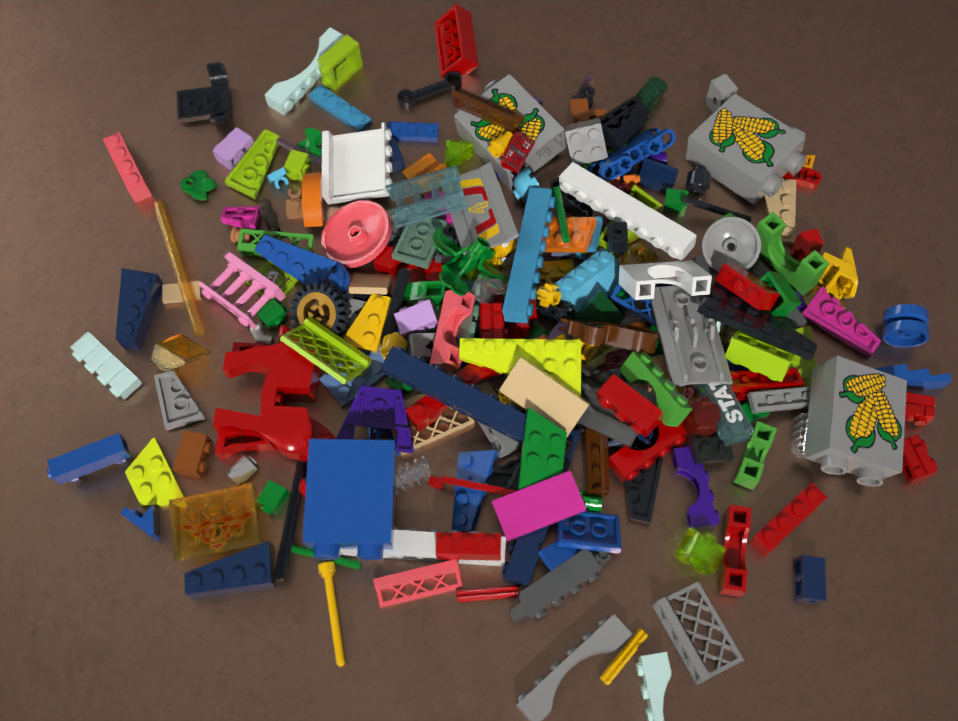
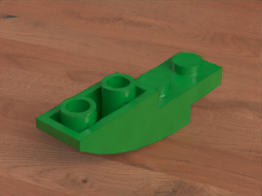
(424, 290)

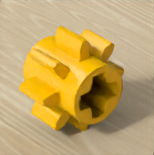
(548, 295)

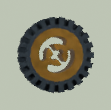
(330, 303)

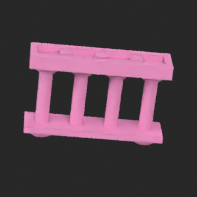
(246, 273)

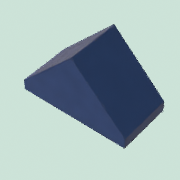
(396, 158)

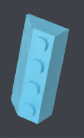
(594, 274)

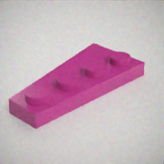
(841, 324)

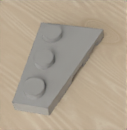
(175, 401)

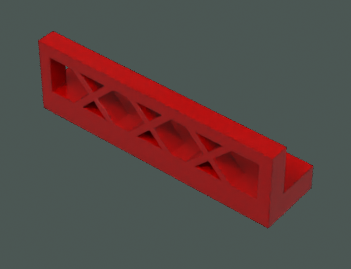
(749, 381)

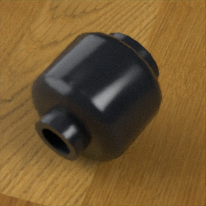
(698, 180)

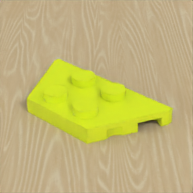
(152, 477)

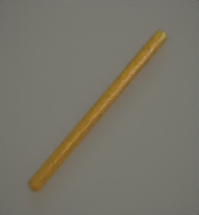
(179, 269)

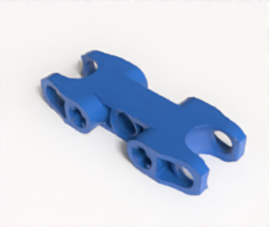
(641, 147)

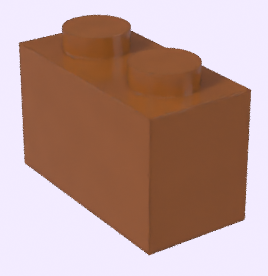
(193, 454)

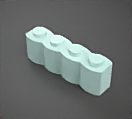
(106, 365)

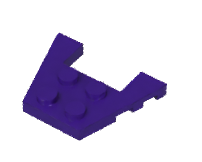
(381, 410)

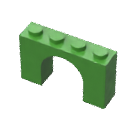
(800, 275)

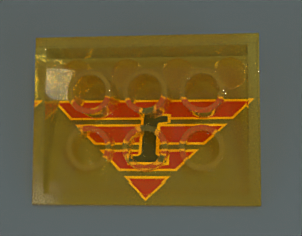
(215, 521)

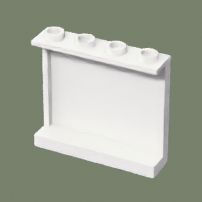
(356, 165)

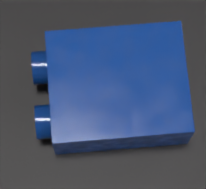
(350, 497)

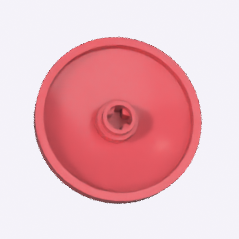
(356, 233)

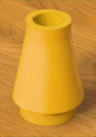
(499, 145)

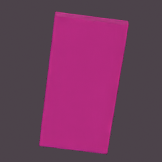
(539, 505)

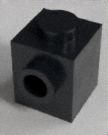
(617, 237)

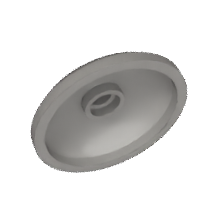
(735, 231)

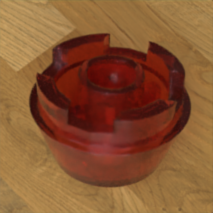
(702, 418)

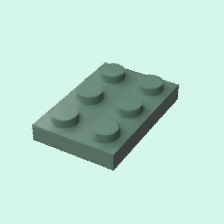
(417, 244)

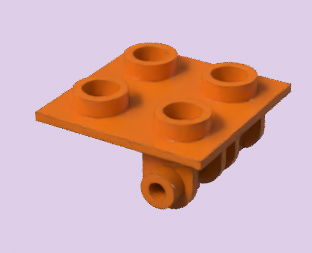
(423, 166)

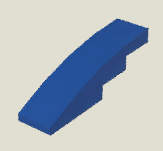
(918, 378)

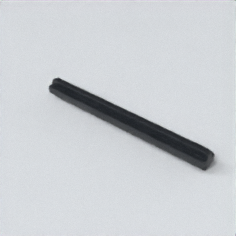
(290, 524)

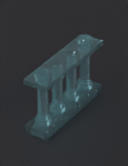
(430, 207)

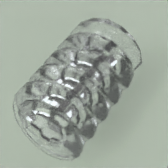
(799, 435)
(412, 474)

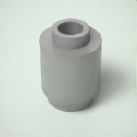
(242, 470)

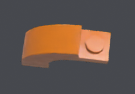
(312, 200)

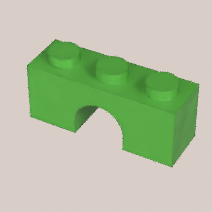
(754, 455)

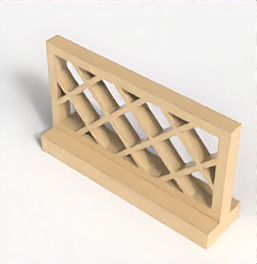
(407, 403)

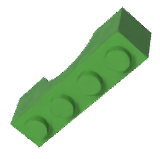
(640, 370)

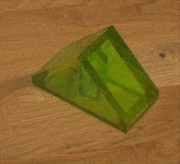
(457, 152)

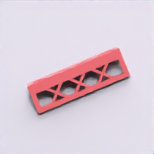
(416, 575)

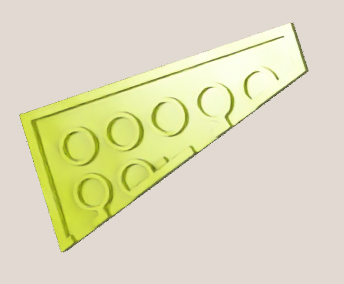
(555, 357)

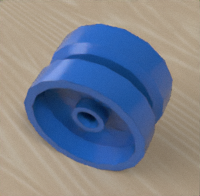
(905, 325)

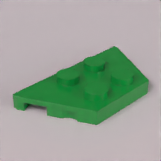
(541, 450)

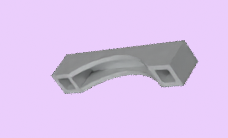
(606, 639)

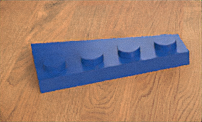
(474, 467)

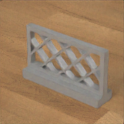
(684, 644)

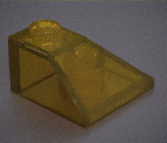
(176, 352)

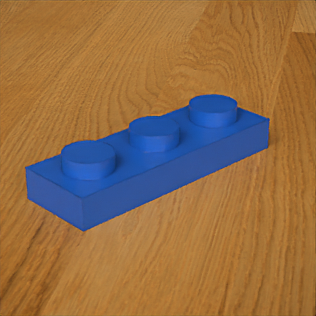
(414, 131)

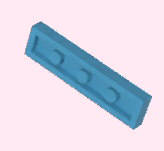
(340, 108)

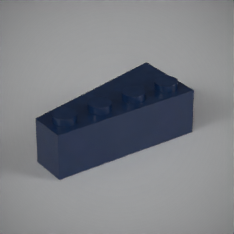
(136, 307)
(237, 573)

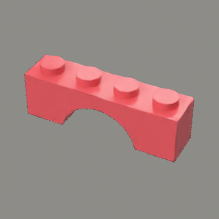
(127, 168)
(453, 312)

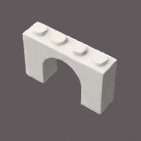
(640, 279)

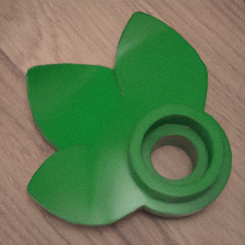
(313, 142)
(199, 184)

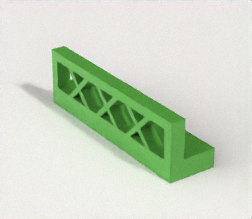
(247, 249)

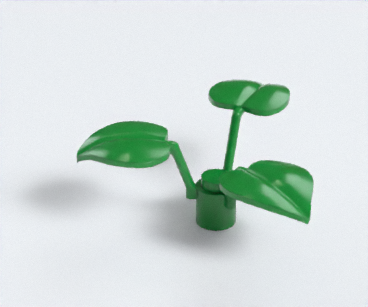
(476, 251)

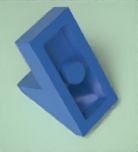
(148, 522)

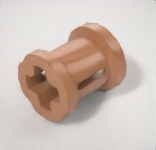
(235, 236)

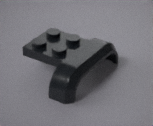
(206, 102)

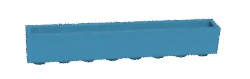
(528, 256)

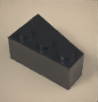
(623, 122)

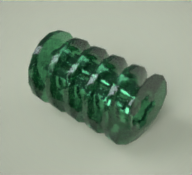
(652, 92)

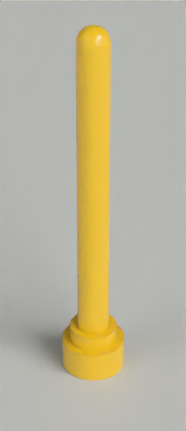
(327, 571)

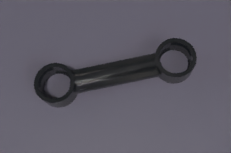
(429, 90)

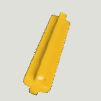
(623, 656)

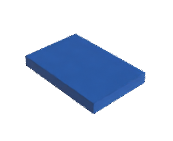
(590, 532)

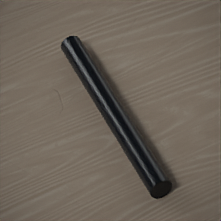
(712, 208)

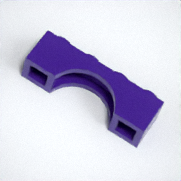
(701, 514)

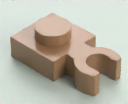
(294, 205)

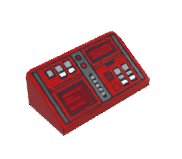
(517, 152)

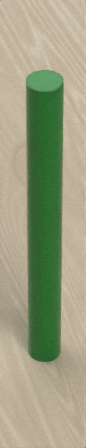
(561, 214)
(341, 561)

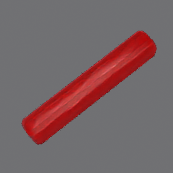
(487, 593)

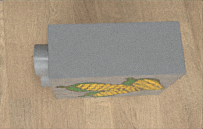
(537, 126)
(746, 149)
(856, 421)

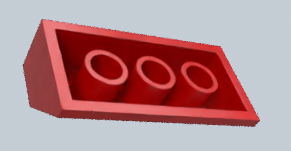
(456, 42)

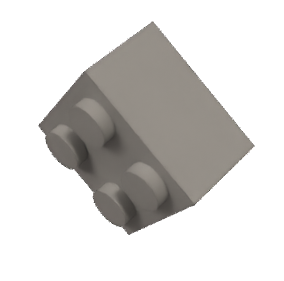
(586, 141)

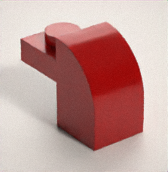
(805, 244)

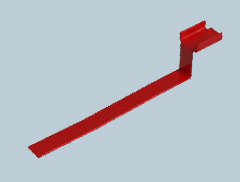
(438, 482)

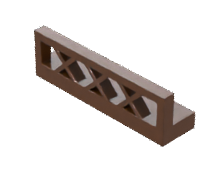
(487, 110)
(597, 463)

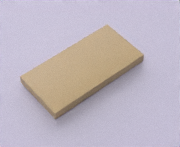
(544, 394)

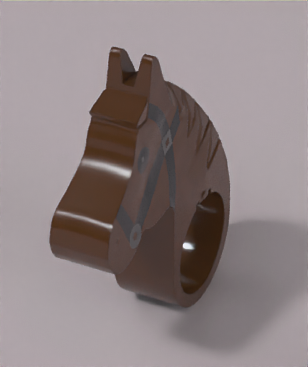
(612, 334)

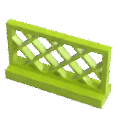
(326, 341)

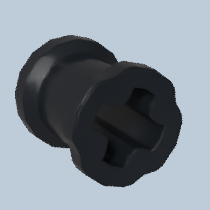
(591, 92)

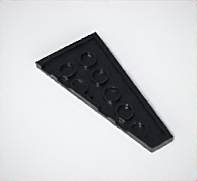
(735, 312)
(643, 488)

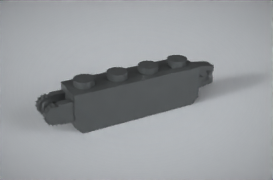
(559, 583)

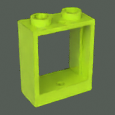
(344, 48)

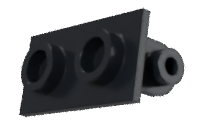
(558, 311)

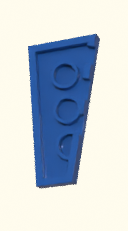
(296, 261)

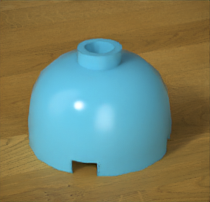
(523, 182)

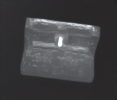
(487, 289)

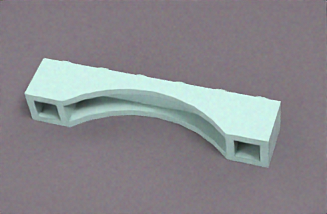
(287, 93)
(655, 676)

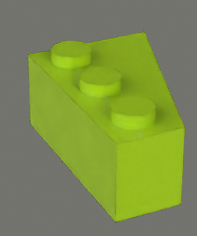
(759, 356)

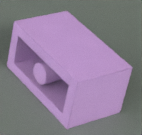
(232, 148)
(417, 318)

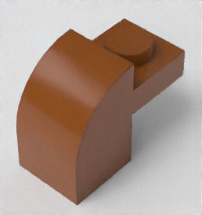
(580, 112)

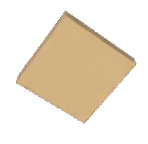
(370, 283)

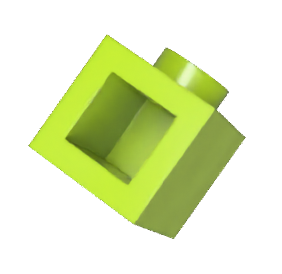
(297, 165)

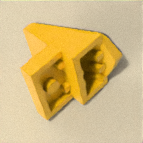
(841, 275)

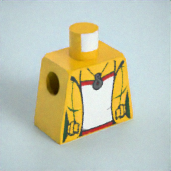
(504, 255)

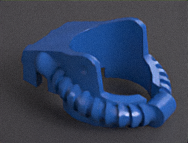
(340, 279)

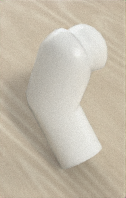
(259, 335)

